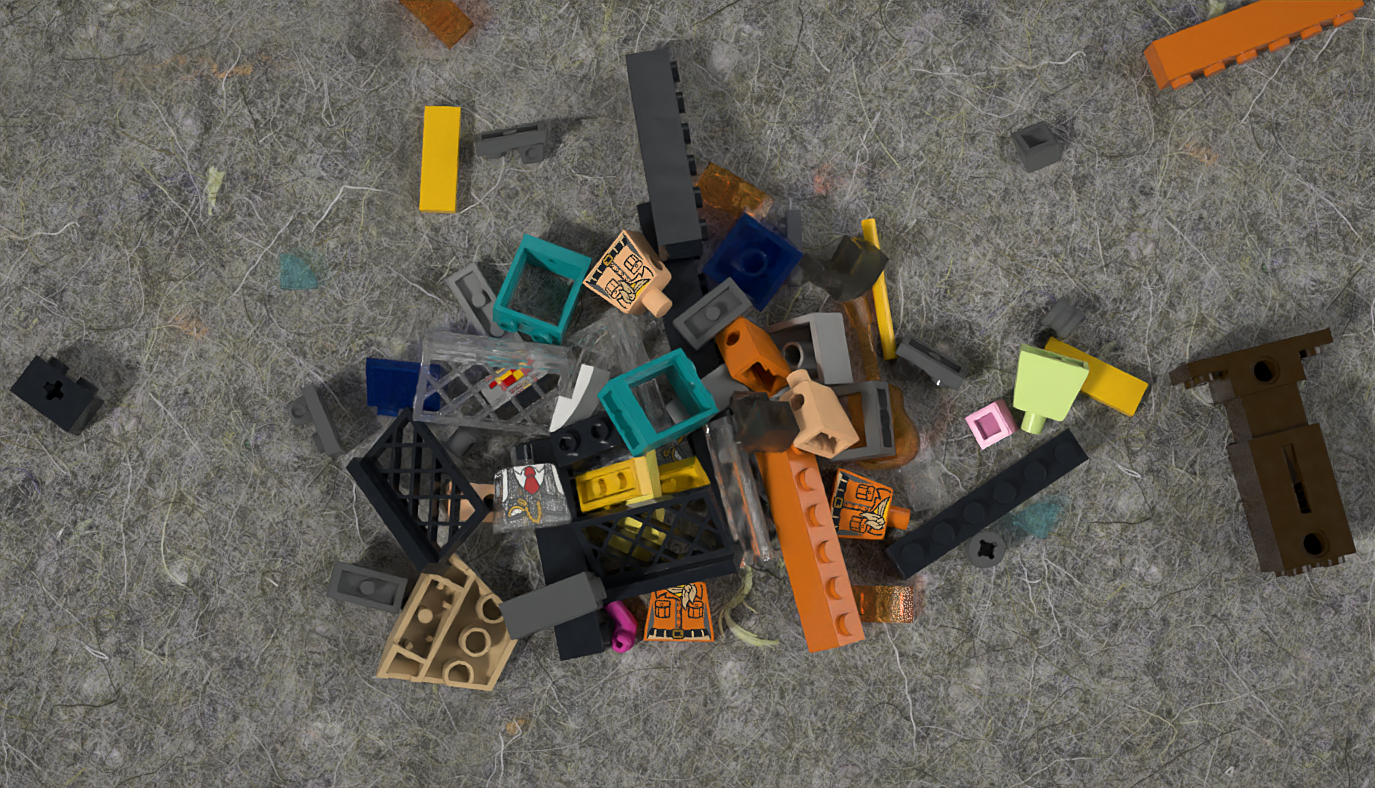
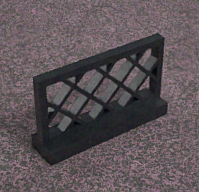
(402, 517)
(673, 568)

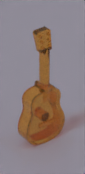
(905, 431)

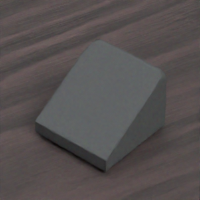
(1036, 146)

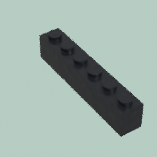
(664, 155)
(985, 504)
(563, 558)

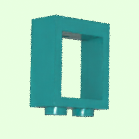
(551, 258)
(631, 419)

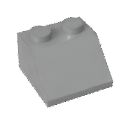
(814, 344)

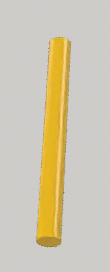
(881, 299)

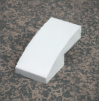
(584, 398)

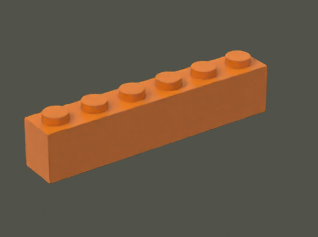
(1241, 36)
(810, 549)

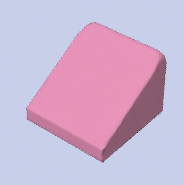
(992, 423)

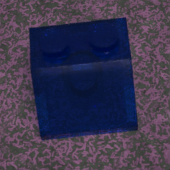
(754, 257)
(394, 385)

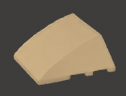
(449, 633)

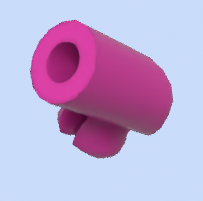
(624, 627)

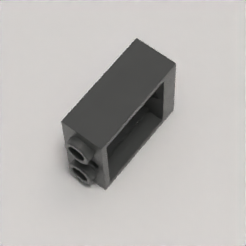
(877, 423)
(552, 605)

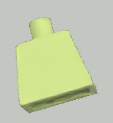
(1046, 386)

